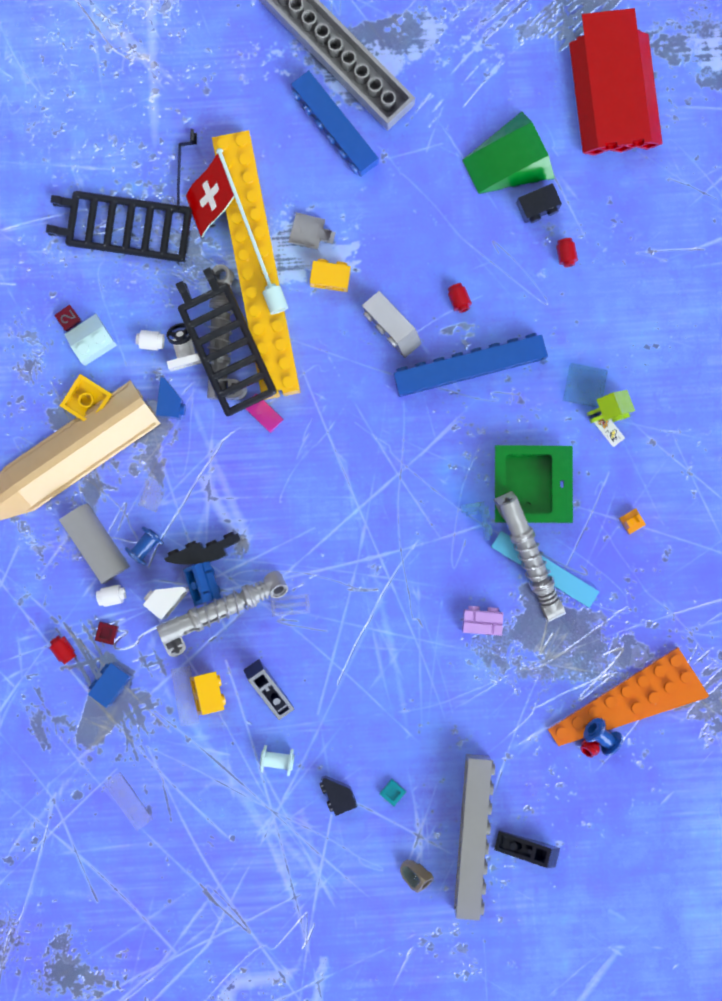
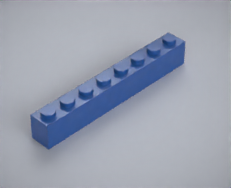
(470, 365)

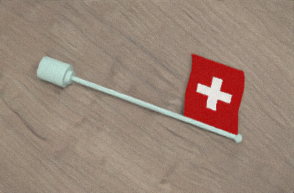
(209, 199)

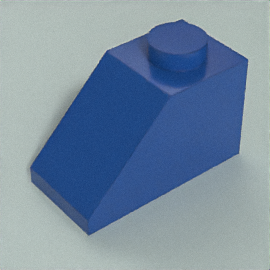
(169, 402)

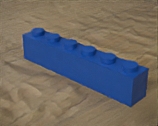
(334, 123)

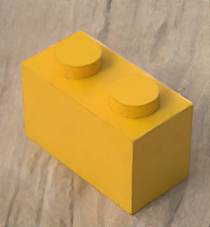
(330, 275)
(207, 693)

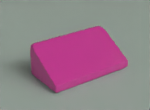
(265, 415)

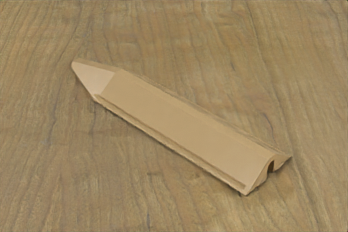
(74, 451)

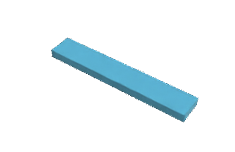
(563, 580)

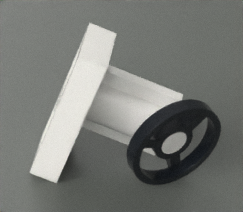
(183, 348)

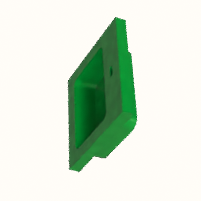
(535, 479)

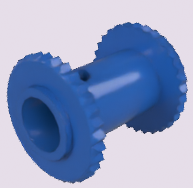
(144, 546)
(609, 742)

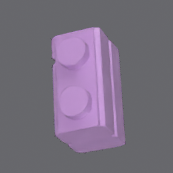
(482, 622)

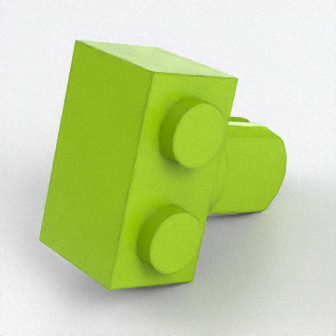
(613, 407)

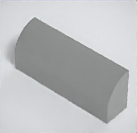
(94, 543)

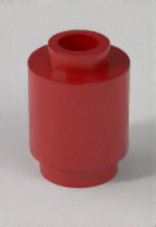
(566, 252)
(459, 297)
(62, 649)

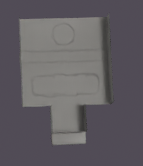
(309, 231)

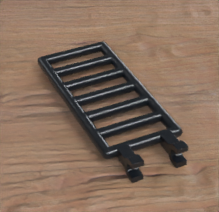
(125, 248)
(206, 359)

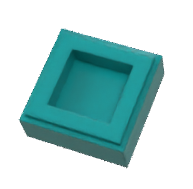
(392, 792)

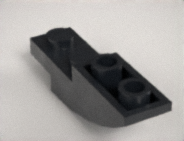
(196, 553)

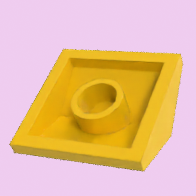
(83, 396)

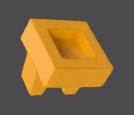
(632, 521)

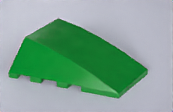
(509, 158)

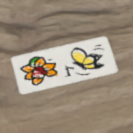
(610, 431)

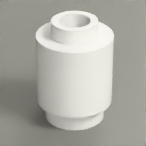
(150, 340)
(111, 595)

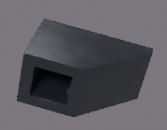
(339, 794)

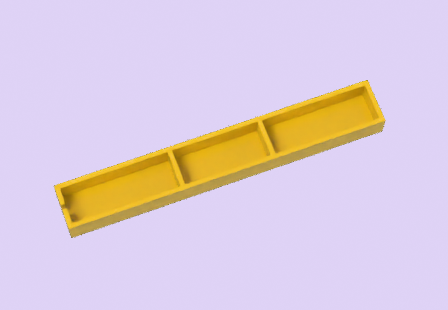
(267, 330)

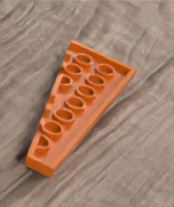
(653, 690)

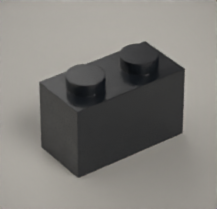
(539, 203)

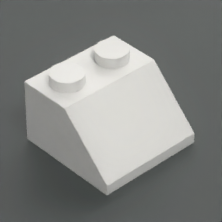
(164, 601)

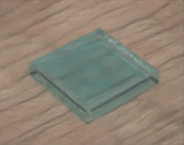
(585, 384)

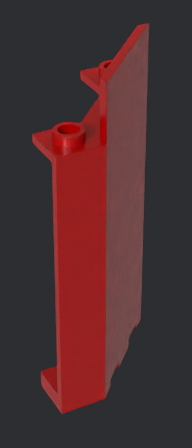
(614, 84)

